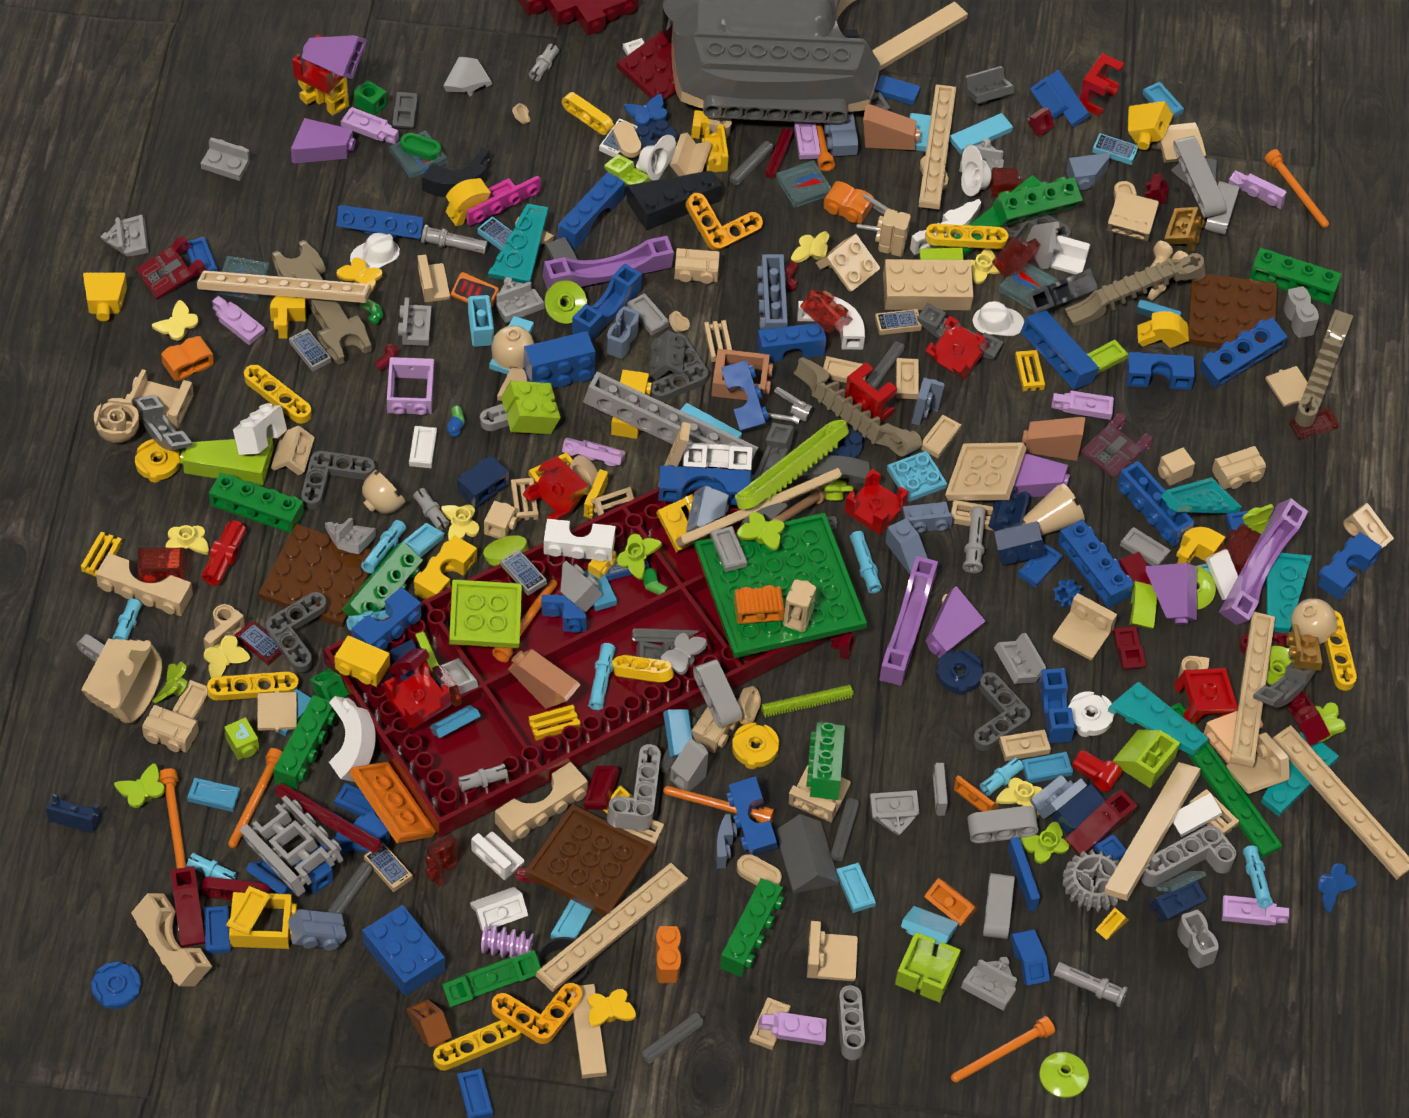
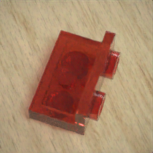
(825, 310)
(440, 857)

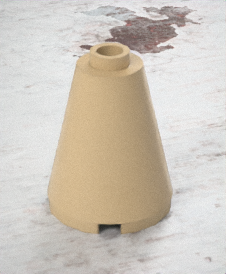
(1055, 510)

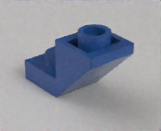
(559, 605)
(1032, 956)

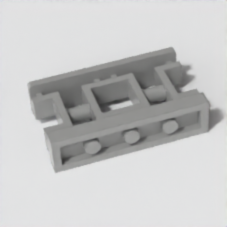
(277, 856)

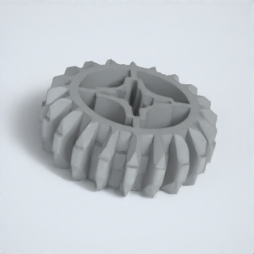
(1080, 879)

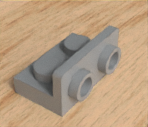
(226, 159)

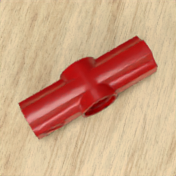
(224, 553)

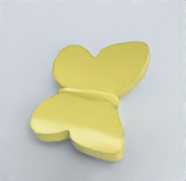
(811, 247)
(983, 266)
(177, 324)
(461, 521)
(188, 537)
(223, 655)
(1018, 792)

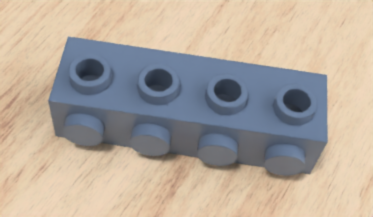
(772, 291)

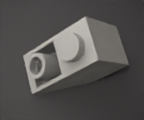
(578, 588)
(690, 766)

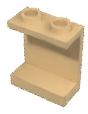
(173, 399)

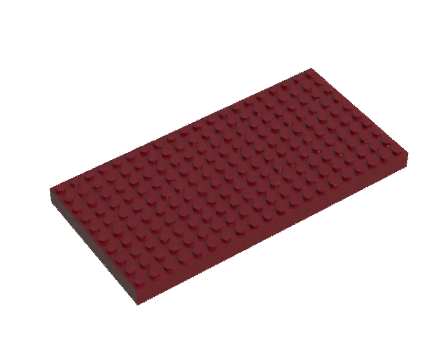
(503, 732)

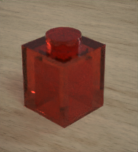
(1004, 180)

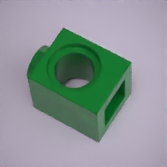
(370, 98)
(328, 685)

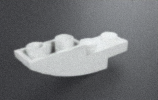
(961, 216)

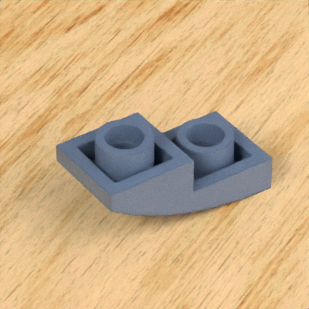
(724, 841)

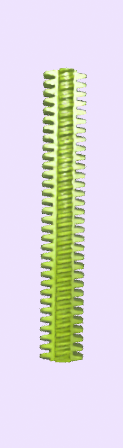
(830, 694)

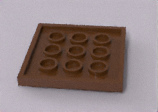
(1226, 307)
(311, 565)
(589, 860)

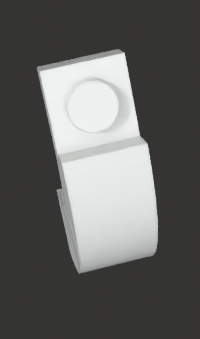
(851, 335)
(359, 737)

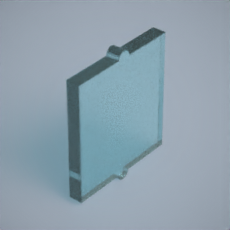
(1181, 881)

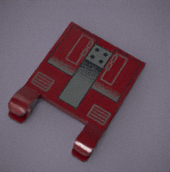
(168, 270)

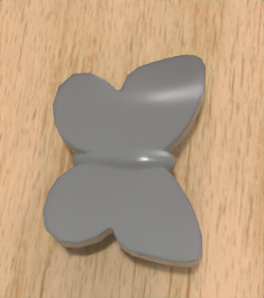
(684, 652)

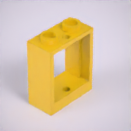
(265, 939)

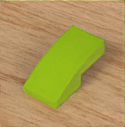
(625, 170)
(1144, 605)

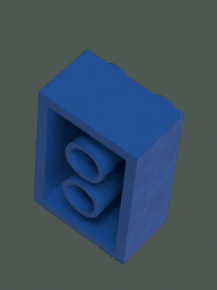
(560, 360)
(403, 950)

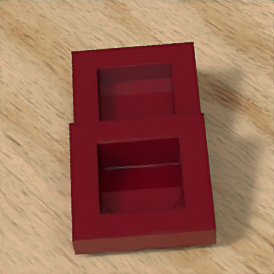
(1135, 567)
(1129, 648)
(409, 661)

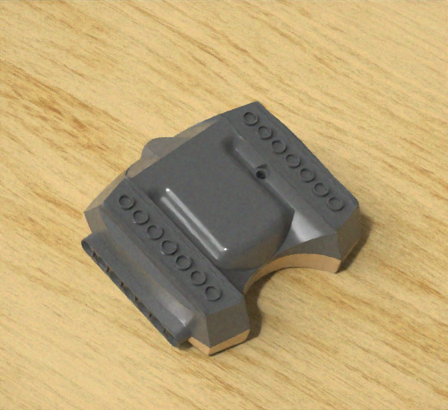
(768, 59)

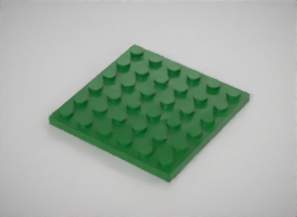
(804, 553)

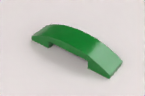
(491, 977)

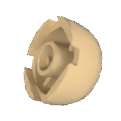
(509, 346)
(116, 420)
(381, 494)
(1315, 619)

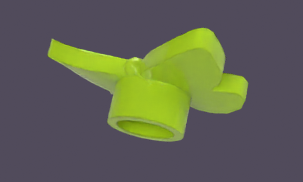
(835, 490)
(1258, 517)
(762, 530)
(636, 553)
(175, 683)
(1329, 715)
(142, 789)
(1045, 844)

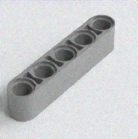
(1199, 176)

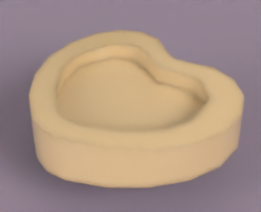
(521, 113)
(678, 322)

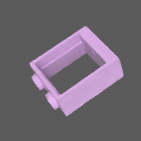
(410, 368)

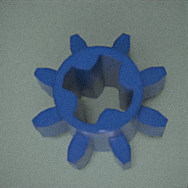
(1066, 592)

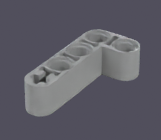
(638, 811)
(1161, 869)

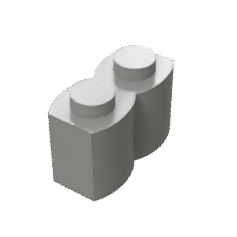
(1301, 312)
(1197, 938)

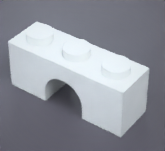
(253, 432)
(717, 456)
(596, 545)

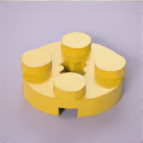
(156, 470)
(755, 756)

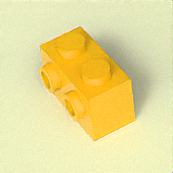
(362, 661)

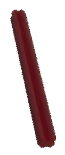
(330, 819)

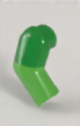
(374, 309)
(651, 582)

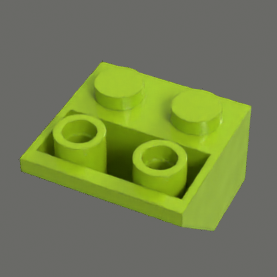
(1147, 755)

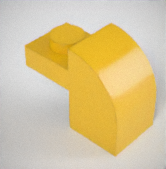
(465, 196)
(284, 310)
(1164, 326)
(1200, 543)

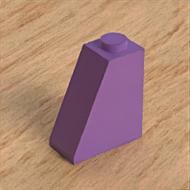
(335, 53)
(321, 142)
(1040, 476)
(1175, 590)
(953, 623)

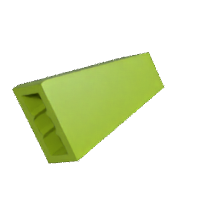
(222, 456)

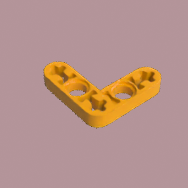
(721, 232)
(544, 1020)

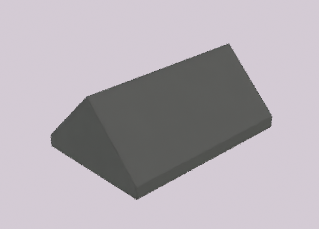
(806, 854)

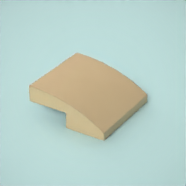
(1177, 132)

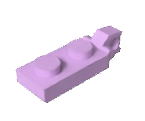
(369, 126)
(807, 140)
(1259, 188)
(237, 320)
(1084, 404)
(594, 451)
(1247, 911)
(795, 1027)

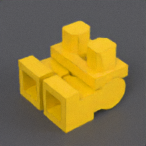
(335, 100)

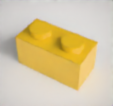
(601, 568)

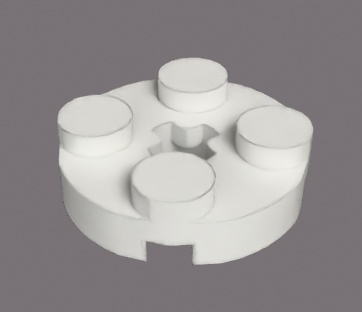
(1091, 725)

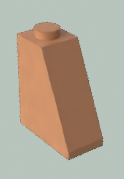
(889, 130)
(1055, 437)
(542, 678)

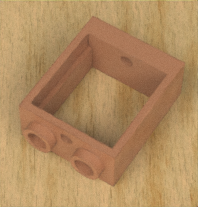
(729, 357)

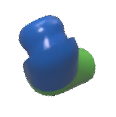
(456, 421)

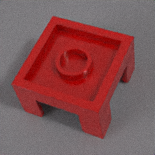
(314, 74)
(1097, 82)
(957, 349)
(868, 396)
(558, 488)
(875, 504)
(1207, 692)
(418, 696)

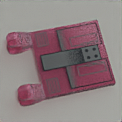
(1113, 449)

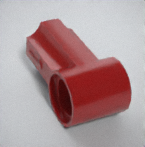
(1102, 773)

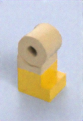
(701, 121)

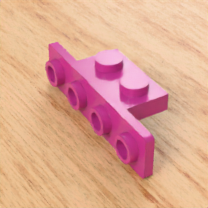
(501, 197)

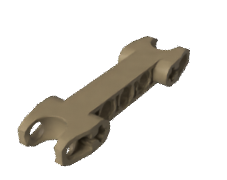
(336, 327)

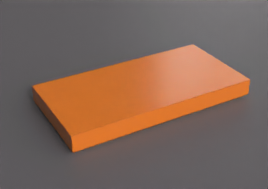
(392, 802)

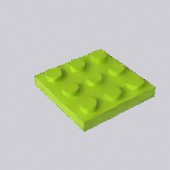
(485, 613)

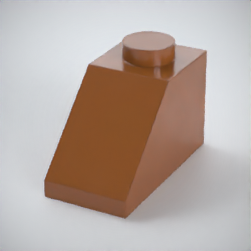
(429, 1023)

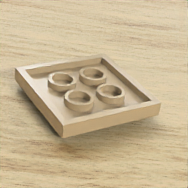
(985, 471)

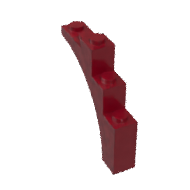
(589, 13)

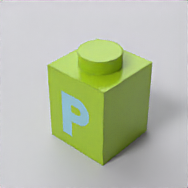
(241, 739)

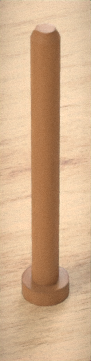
(816, 496)

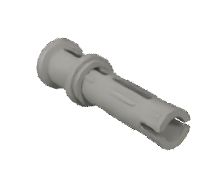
(443, 238)
(974, 548)
(1101, 988)

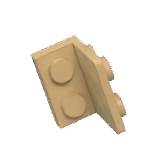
(1132, 216)
(850, 262)
(1085, 627)
(1269, 768)
(820, 807)
(831, 955)

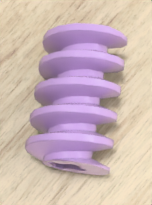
(505, 943)

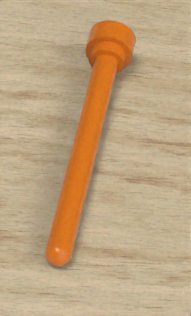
(825, 160)
(1275, 160)
(502, 653)
(271, 759)
(169, 778)
(760, 815)
(1042, 1028)

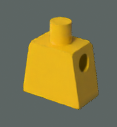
(1148, 122)
(105, 293)

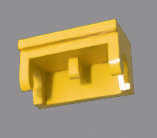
(718, 154)

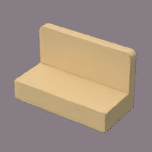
(689, 156)
(432, 280)
(293, 450)

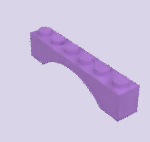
(647, 257)
(1247, 588)
(909, 621)

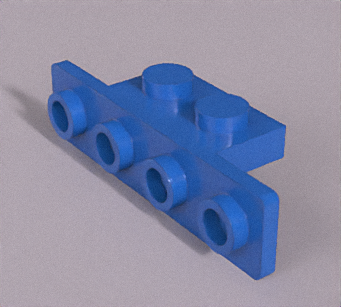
(379, 221)

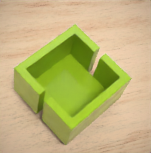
(530, 407)
(924, 971)

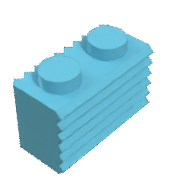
(480, 320)

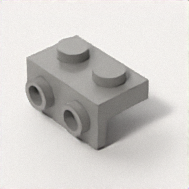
(415, 325)
(1020, 659)

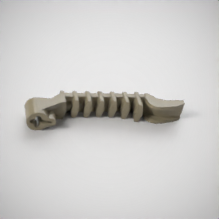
(1093, 307)
(1323, 368)
(897, 439)

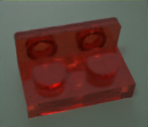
(1014, 256)

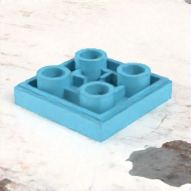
(917, 475)
(929, 925)

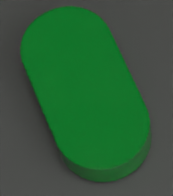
(420, 146)

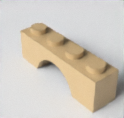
(169, 595)
(519, 818)
(155, 919)

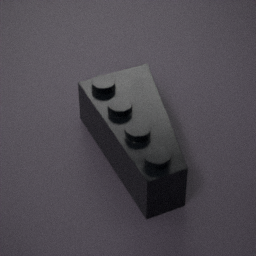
(666, 198)

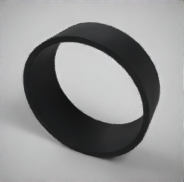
(555, 944)

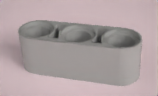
(1220, 222)
(717, 693)
(1002, 824)
(998, 906)
(851, 1012)

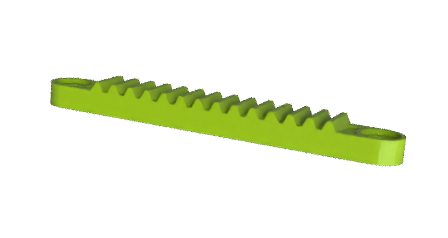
(792, 465)

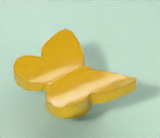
(359, 273)
(610, 1008)

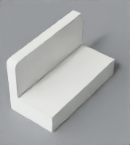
(1071, 256)
(496, 854)
(500, 908)

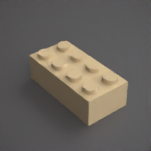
(919, 282)

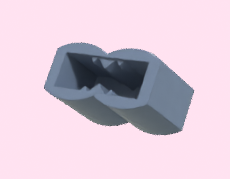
(842, 137)
(622, 332)

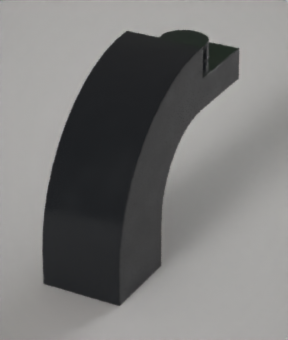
(441, 180)
(1062, 291)

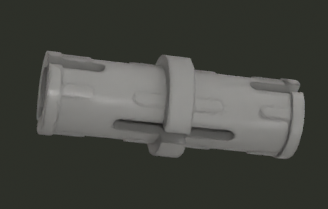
(543, 62)
(431, 509)
(483, 777)

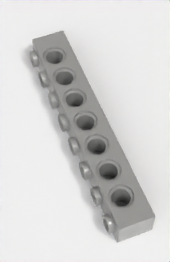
(652, 414)

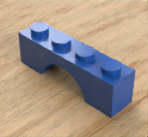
(577, 223)
(621, 289)
(679, 481)
(322, 874)

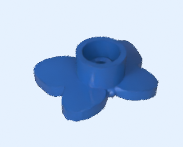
(647, 113)
(1333, 883)

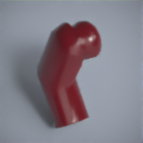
(789, 270)
(383, 362)

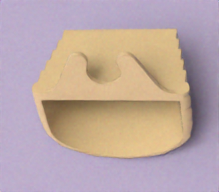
(124, 678)

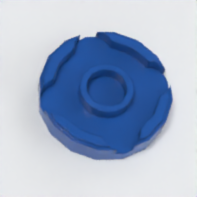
(116, 985)

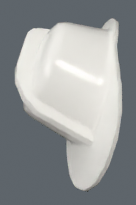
(656, 158)
(975, 171)
(377, 250)
(998, 320)

